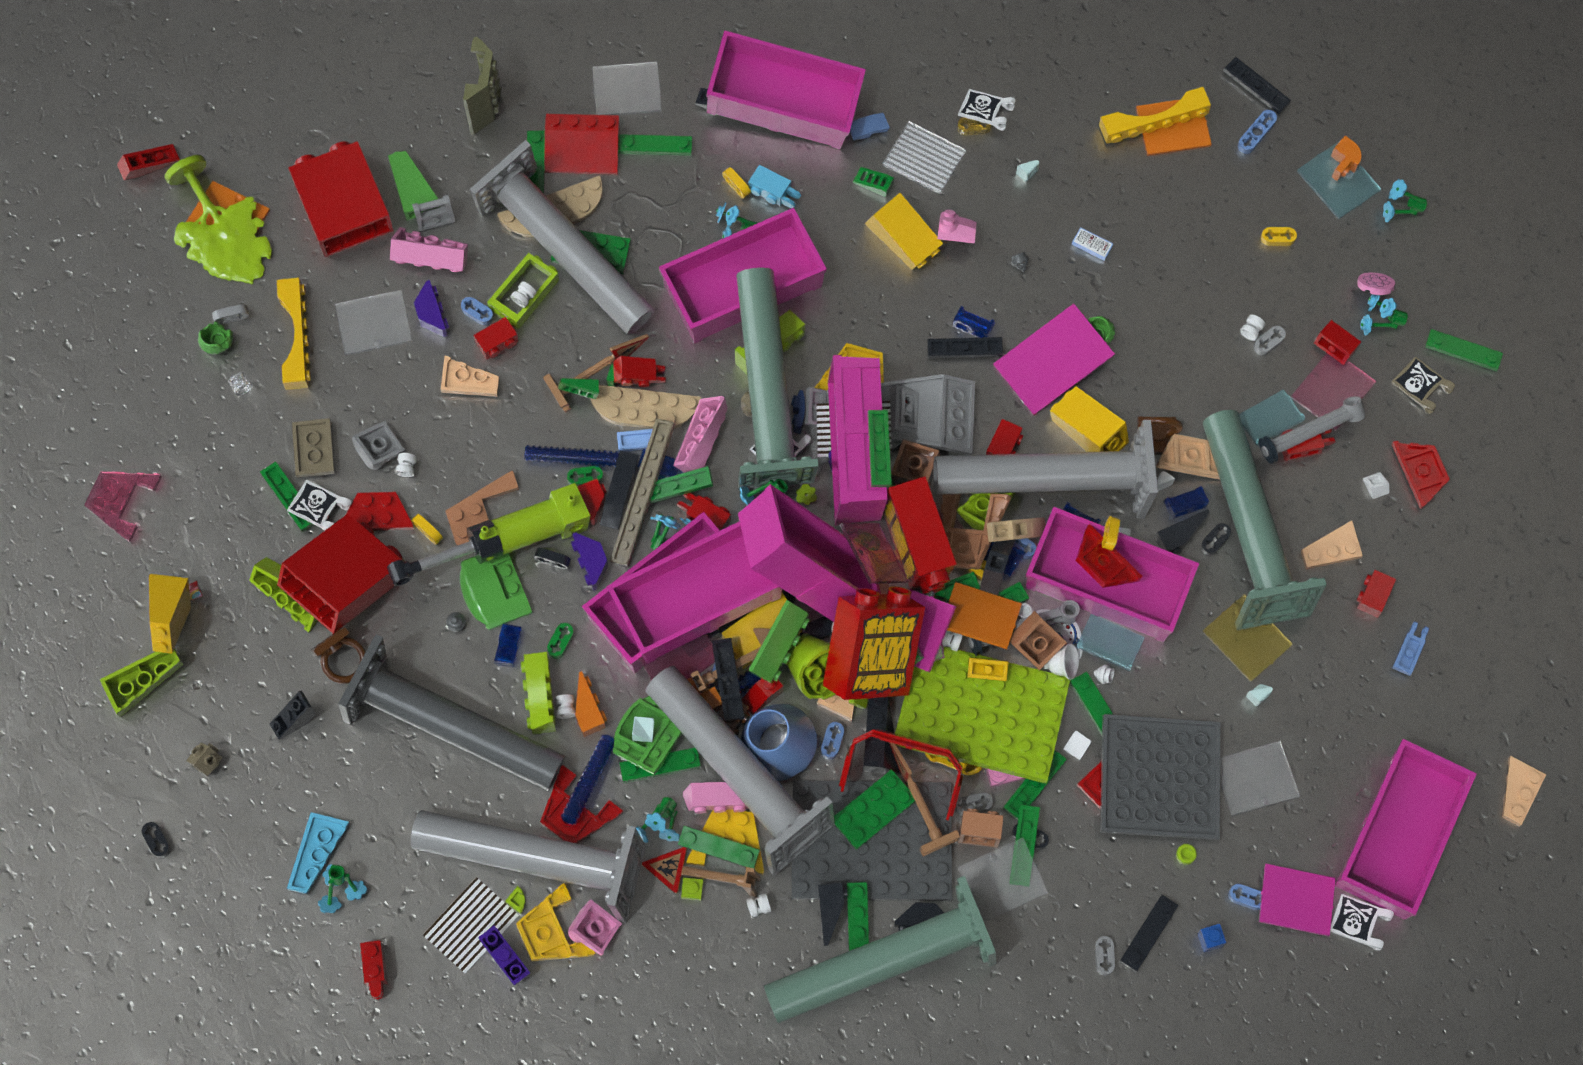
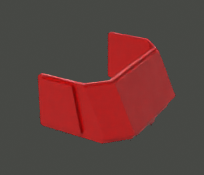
(909, 743)

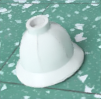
(1064, 662)

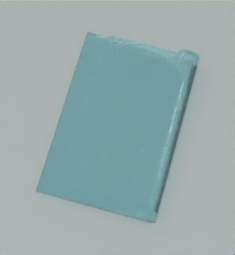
(1271, 417)
(1110, 642)

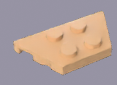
(1188, 456)

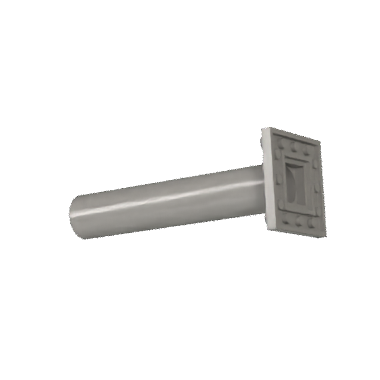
(511, 186)
(1055, 472)
(741, 770)
(537, 855)

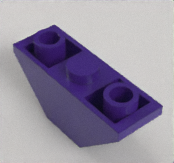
(430, 311)
(591, 558)
(504, 955)

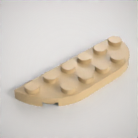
(574, 202)
(642, 407)

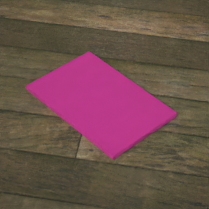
(1053, 359)

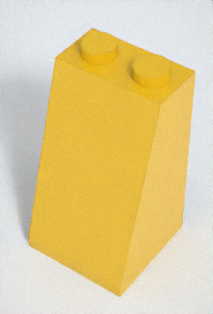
(904, 232)
(1089, 422)
(167, 610)
(742, 631)

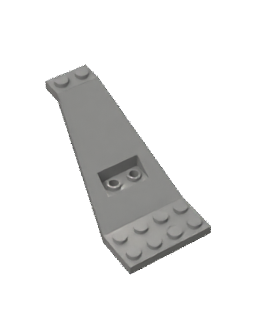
(936, 411)

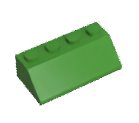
(779, 642)

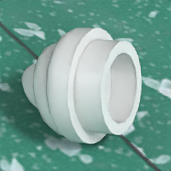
(1105, 674)

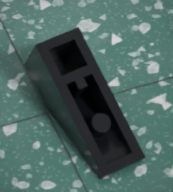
(1178, 535)
(831, 903)

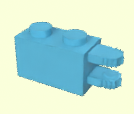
(772, 187)

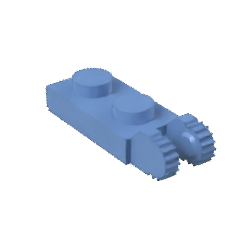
(1410, 650)

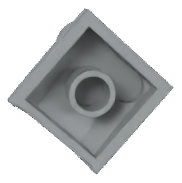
(377, 445)

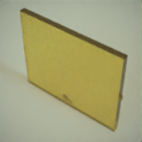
(1247, 648)

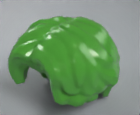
(1103, 327)
(215, 338)

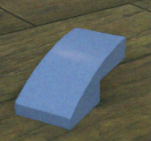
(865, 126)

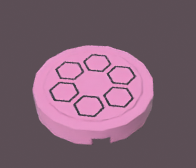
(1376, 283)

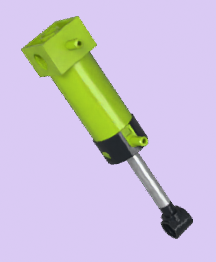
(560, 514)

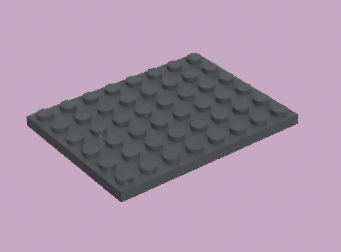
(888, 860)

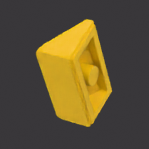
(987, 669)

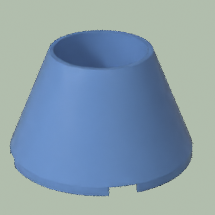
(797, 748)

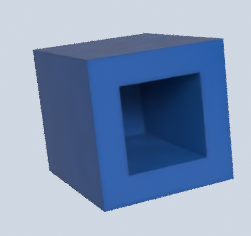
(1211, 938)

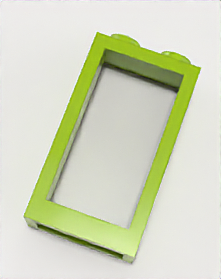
(502, 311)

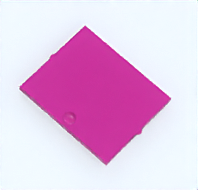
(934, 627)
(1297, 900)

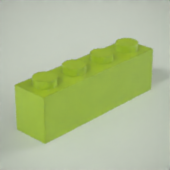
(976, 508)
(265, 578)
(539, 693)

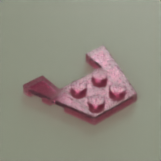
(112, 495)

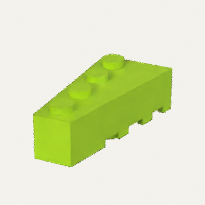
(791, 329)
(138, 679)

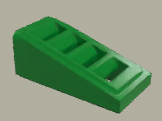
(878, 189)
(583, 387)

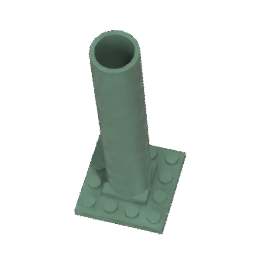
(768, 386)
(1274, 593)
(883, 959)

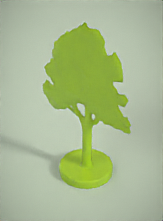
(230, 244)

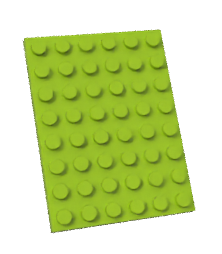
(987, 721)

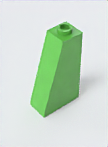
(410, 183)

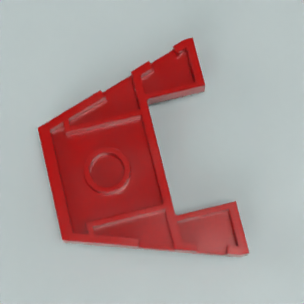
(586, 824)

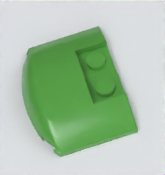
(493, 591)
(646, 755)

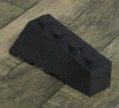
(878, 753)

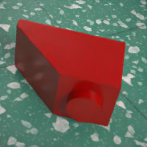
(594, 498)
(762, 694)

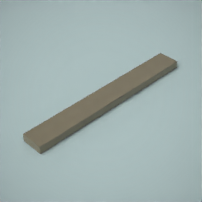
(642, 492)

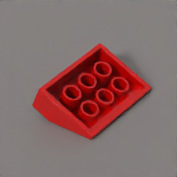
(581, 144)

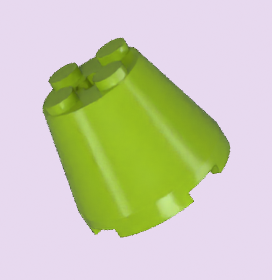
(808, 666)

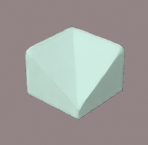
(1027, 169)
(1259, 694)
(643, 729)

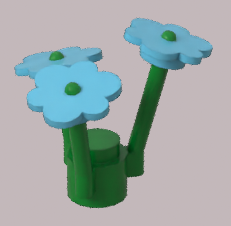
(1416, 203)
(656, 822)

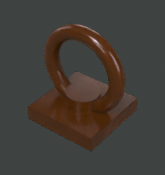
(1162, 430)
(331, 645)

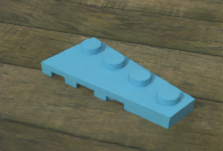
(316, 847)

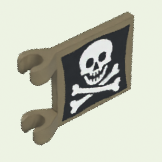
(1420, 382)

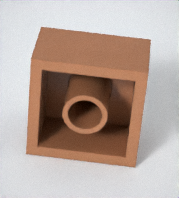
(913, 462)
(1037, 640)
(981, 828)

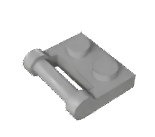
(434, 217)

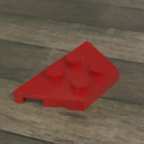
(1422, 469)
(380, 511)
(1104, 566)

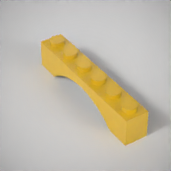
(1121, 126)
(294, 369)

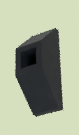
(996, 566)
(292, 716)
(917, 913)

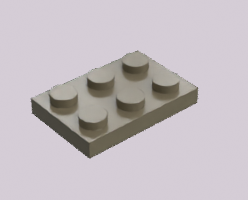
(313, 448)

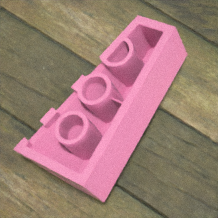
(428, 251)
(701, 434)
(712, 796)

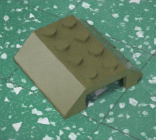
(482, 98)

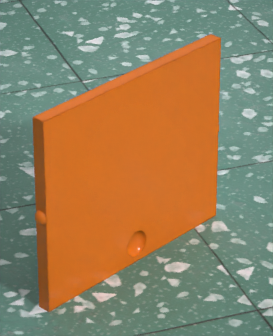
(1177, 137)
(224, 197)
(983, 615)

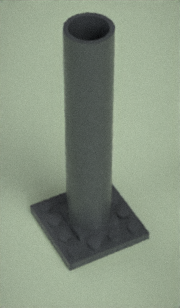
(446, 720)

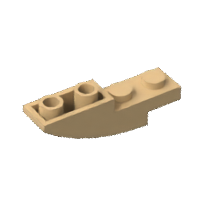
(1015, 529)

